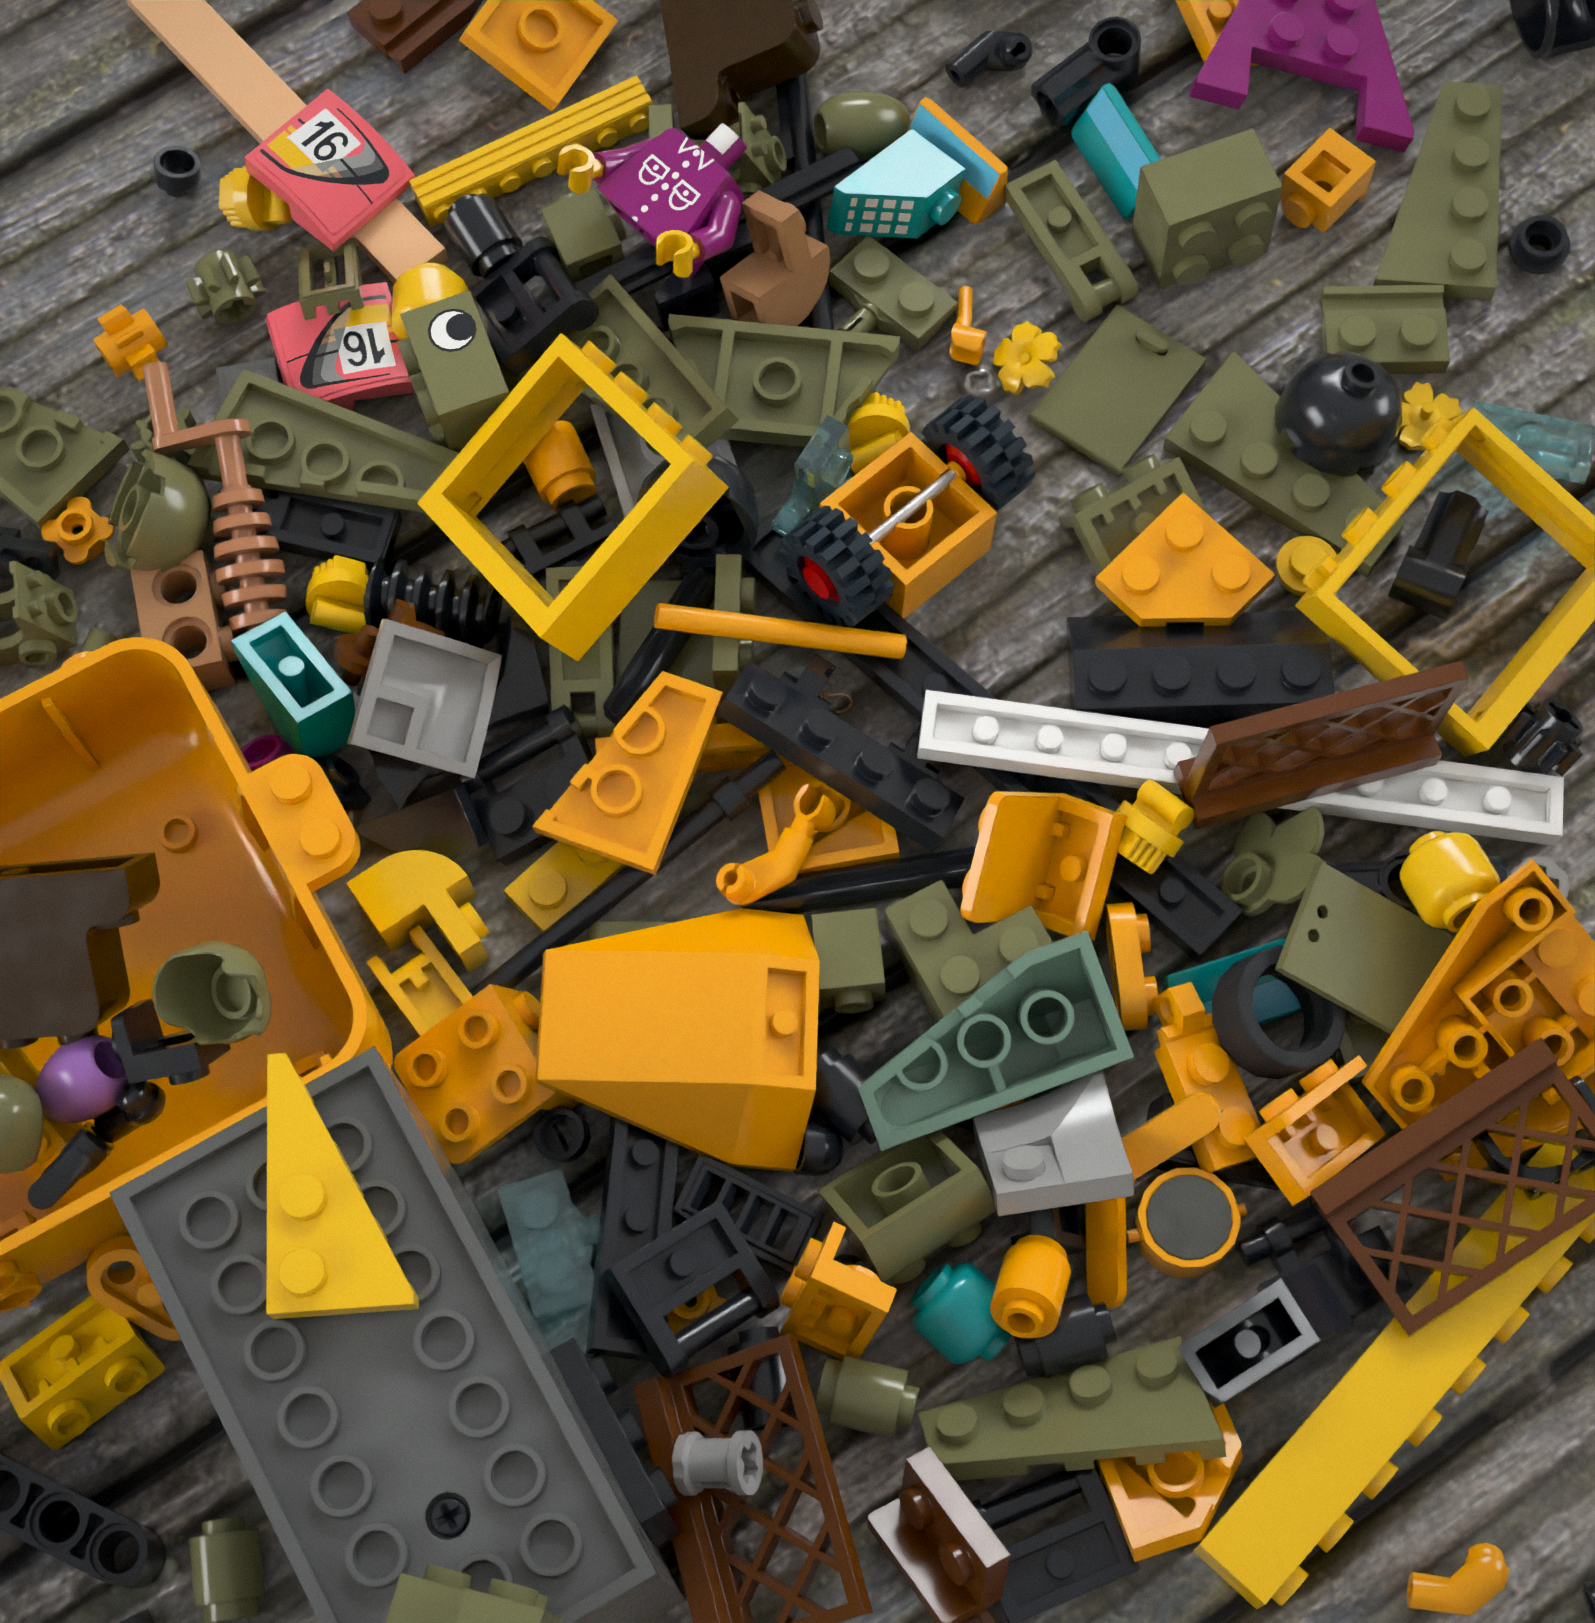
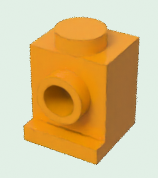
(1325, 182)

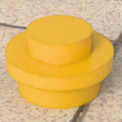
(1297, 559)

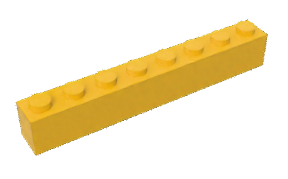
(1384, 1402)

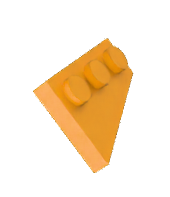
(639, 779)

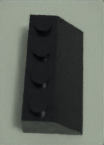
(1195, 670)

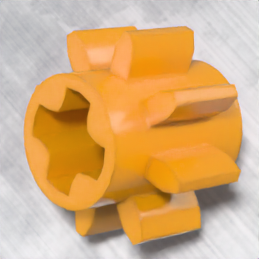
(129, 341)

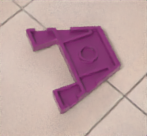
(1316, 40)

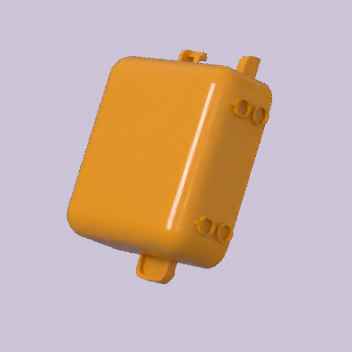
(136, 761)

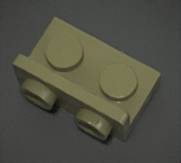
(1115, 517)

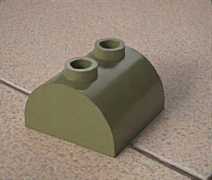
(909, 1204)

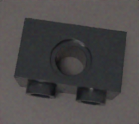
(1265, 1334)

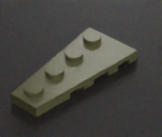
(1452, 199)
(653, 363)
(1235, 442)
(323, 448)
(49, 456)
(1114, 1408)

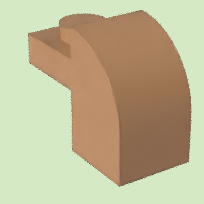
(784, 271)

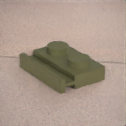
(1388, 324)

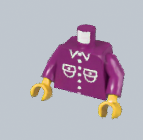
(668, 192)

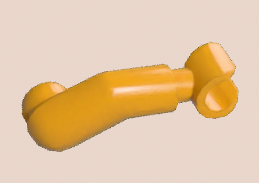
(775, 869)

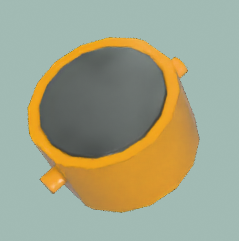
(1186, 1222)

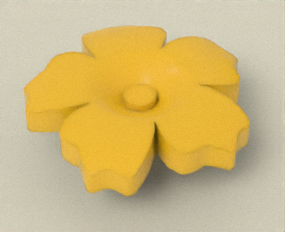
(1024, 356)
(1421, 413)

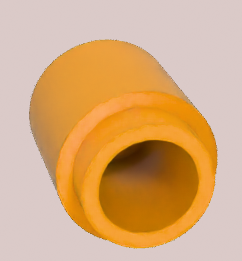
(561, 466)
(1031, 1287)

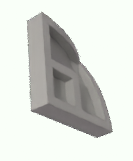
(426, 699)
(1054, 1150)

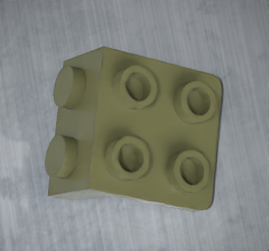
(704, 658)

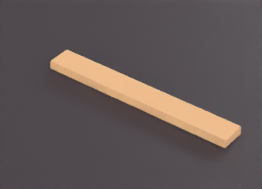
(266, 103)

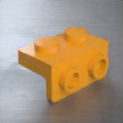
(1314, 1133)

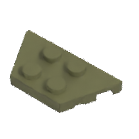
(783, 376)

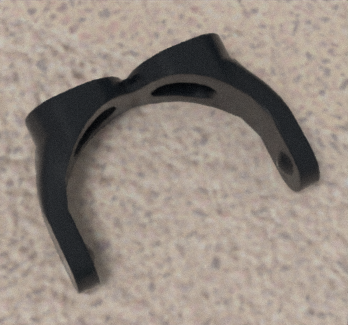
(77, 1159)
(1501, 1164)

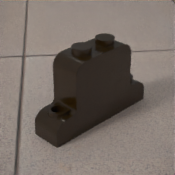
(732, 51)
(64, 943)

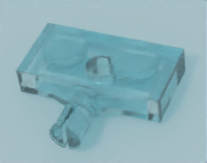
(1553, 443)
(818, 473)
(550, 1242)

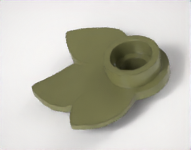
(1273, 860)

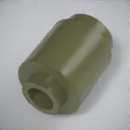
(866, 1396)
(227, 1570)

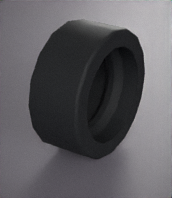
(1244, 1039)

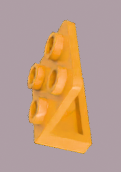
(1043, 855)
(478, 1072)

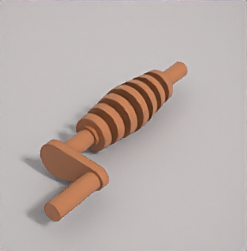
(235, 498)

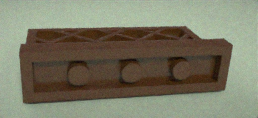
(1319, 746)
(1435, 1138)
(705, 1544)

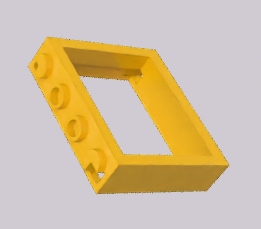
(1539, 499)
(632, 549)

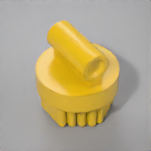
(251, 203)
(875, 429)
(338, 594)
(1153, 826)

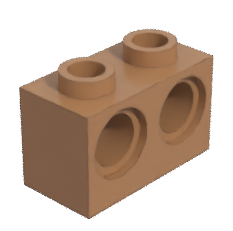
(189, 623)

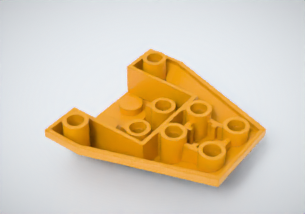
(1505, 981)
(690, 1032)

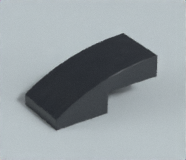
(698, 294)

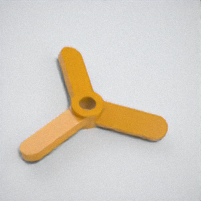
(1145, 1149)

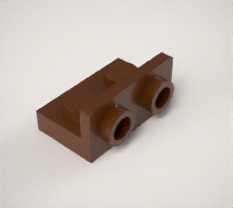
(941, 1542)

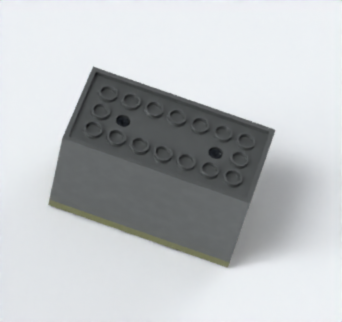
(399, 1428)

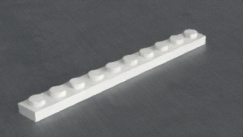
(1140, 750)

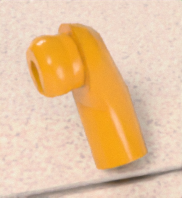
(1467, 1589)

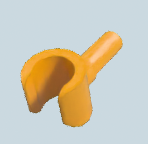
(967, 342)

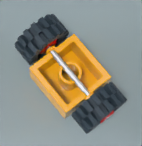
(910, 516)

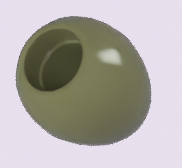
(860, 122)

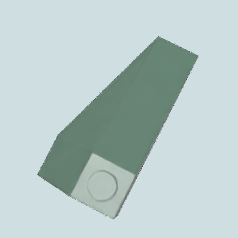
(1012, 1038)

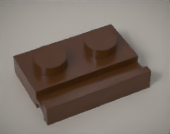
(410, 28)

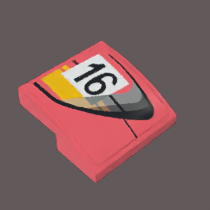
(330, 169)
(342, 353)

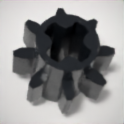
(1544, 738)

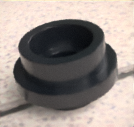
(1541, 231)

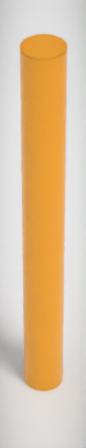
(779, 631)

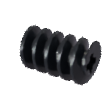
(458, 613)

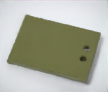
(1117, 390)
(1362, 948)

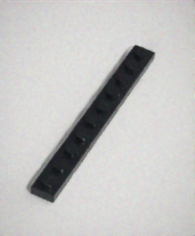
(1173, 897)

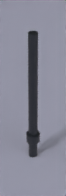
(726, 800)

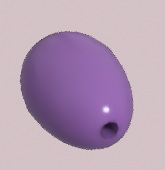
(81, 1080)

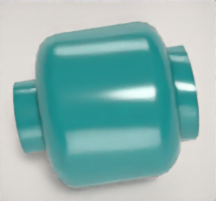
(956, 1313)

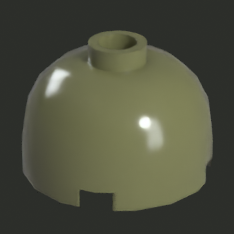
(159, 515)

